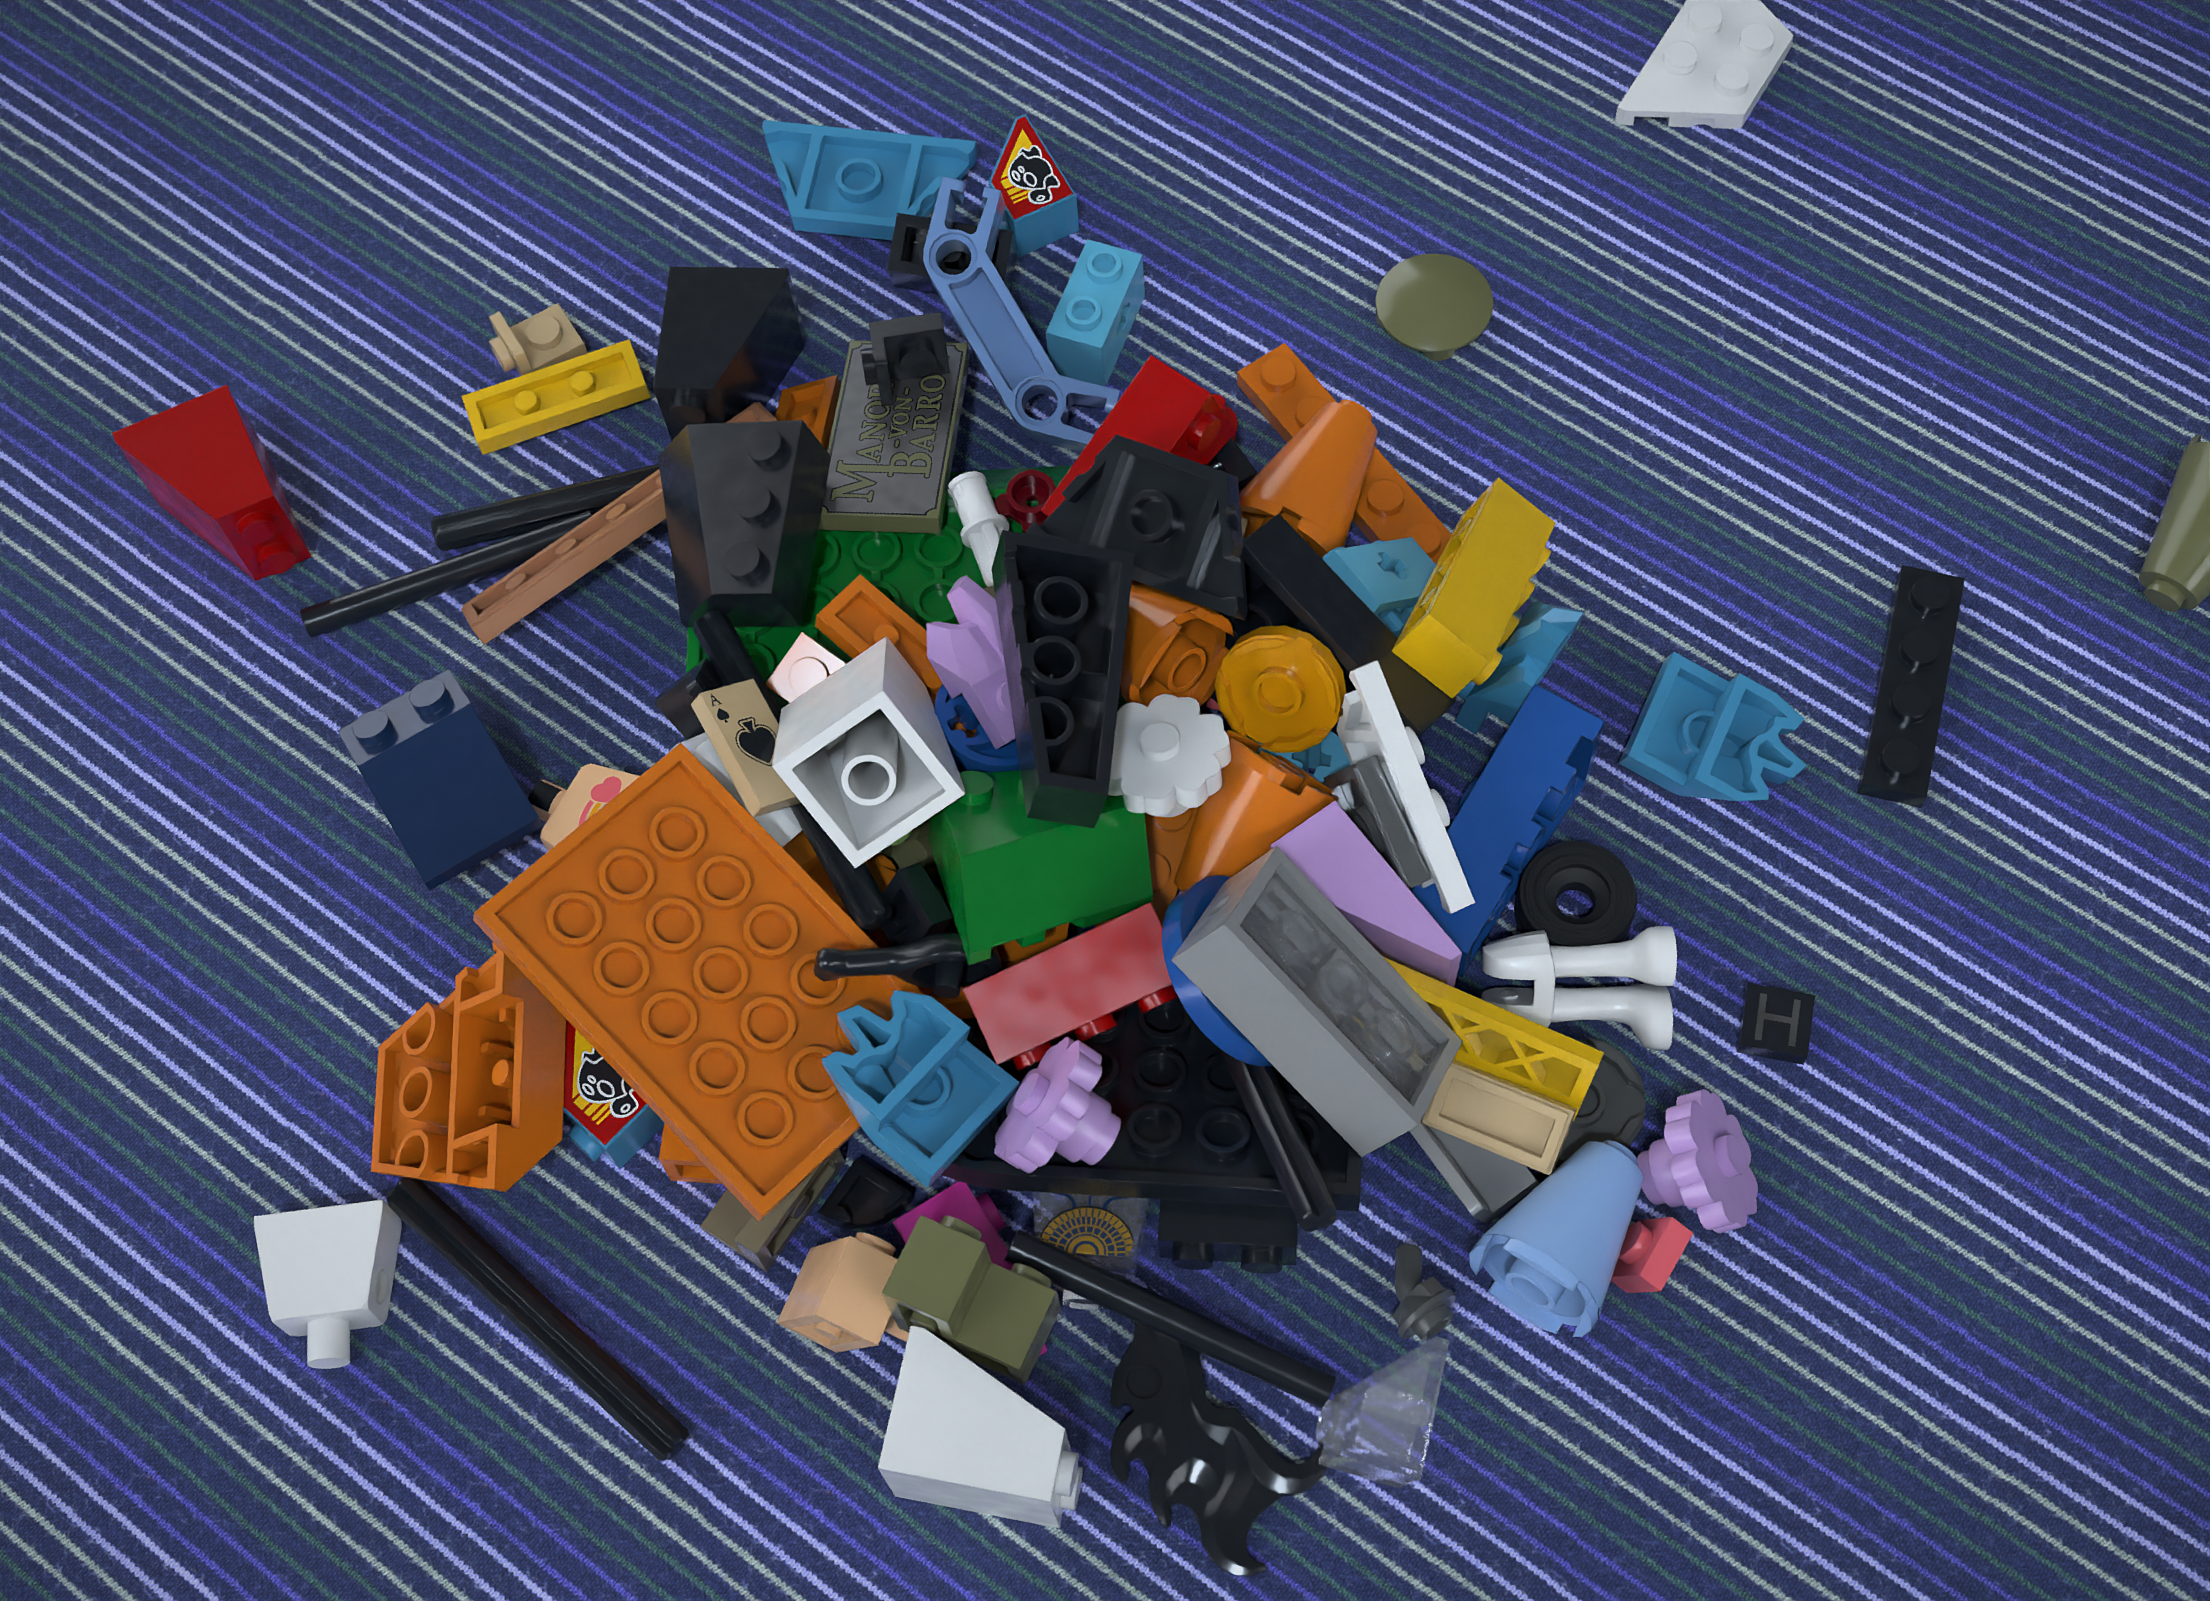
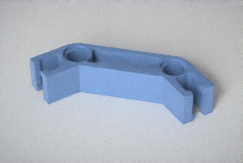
(997, 326)

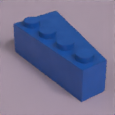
(1514, 812)

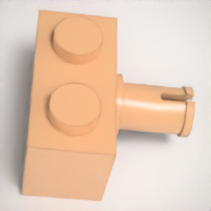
(841, 1296)

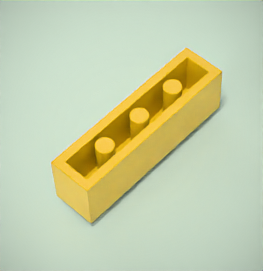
(1476, 590)

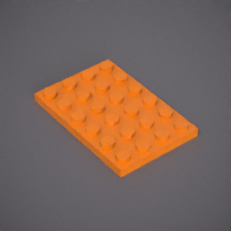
(690, 969)

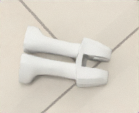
(1644, 1007)

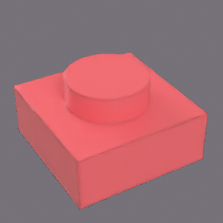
(1650, 1254)

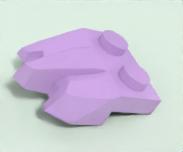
(972, 658)

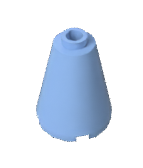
(1564, 1239)

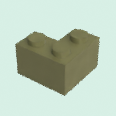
(968, 1301)

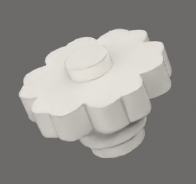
(1167, 756)

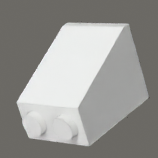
(867, 753)
(973, 1441)

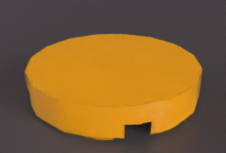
(1280, 688)

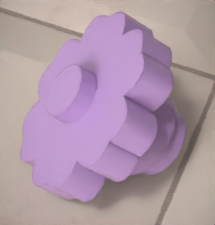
(1058, 1111)
(1702, 1163)

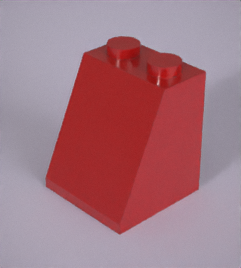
(217, 481)

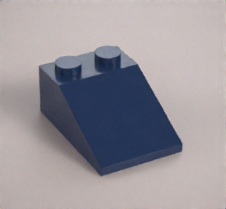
(439, 779)

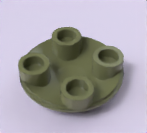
(1434, 304)

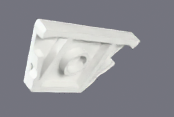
(1709, 65)
(1375, 728)

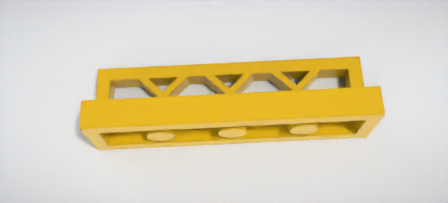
(1509, 1043)

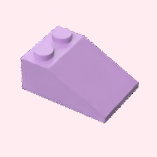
(1370, 893)

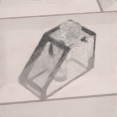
(1385, 1419)

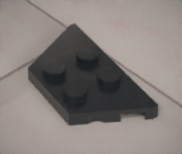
(1166, 511)

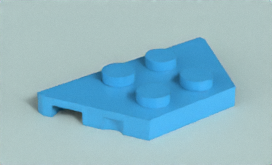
(860, 178)

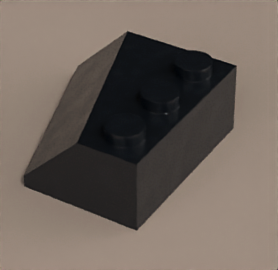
(744, 519)

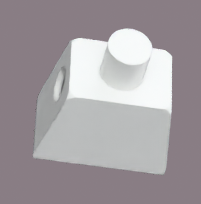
(328, 1273)

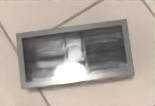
(1319, 1002)

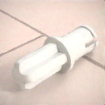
(979, 519)

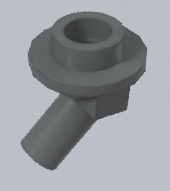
(1423, 1304)

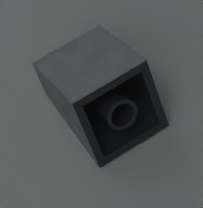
(724, 342)

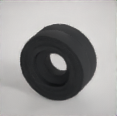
(1580, 868)

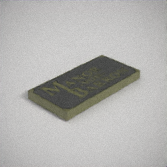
(893, 459)

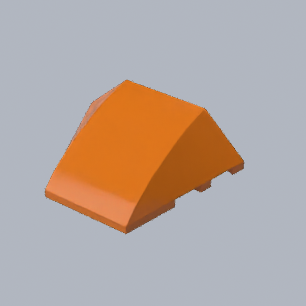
(472, 1083)

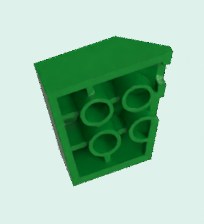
(1027, 875)

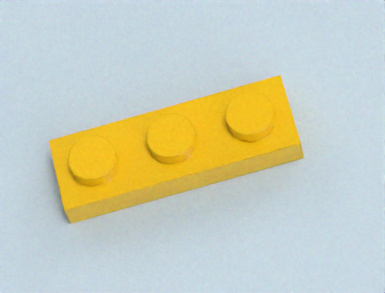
(555, 397)

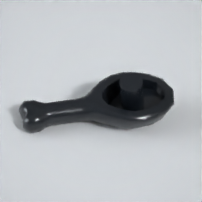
(925, 962)

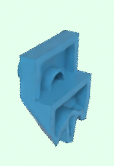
(1524, 663)
(1712, 735)
(917, 1082)

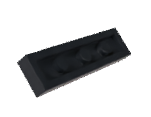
(1911, 686)

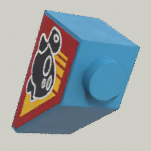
(1035, 191)
(602, 1105)

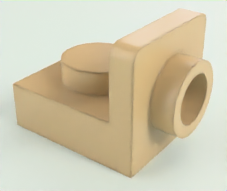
(535, 342)

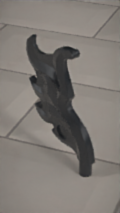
(1198, 1451)

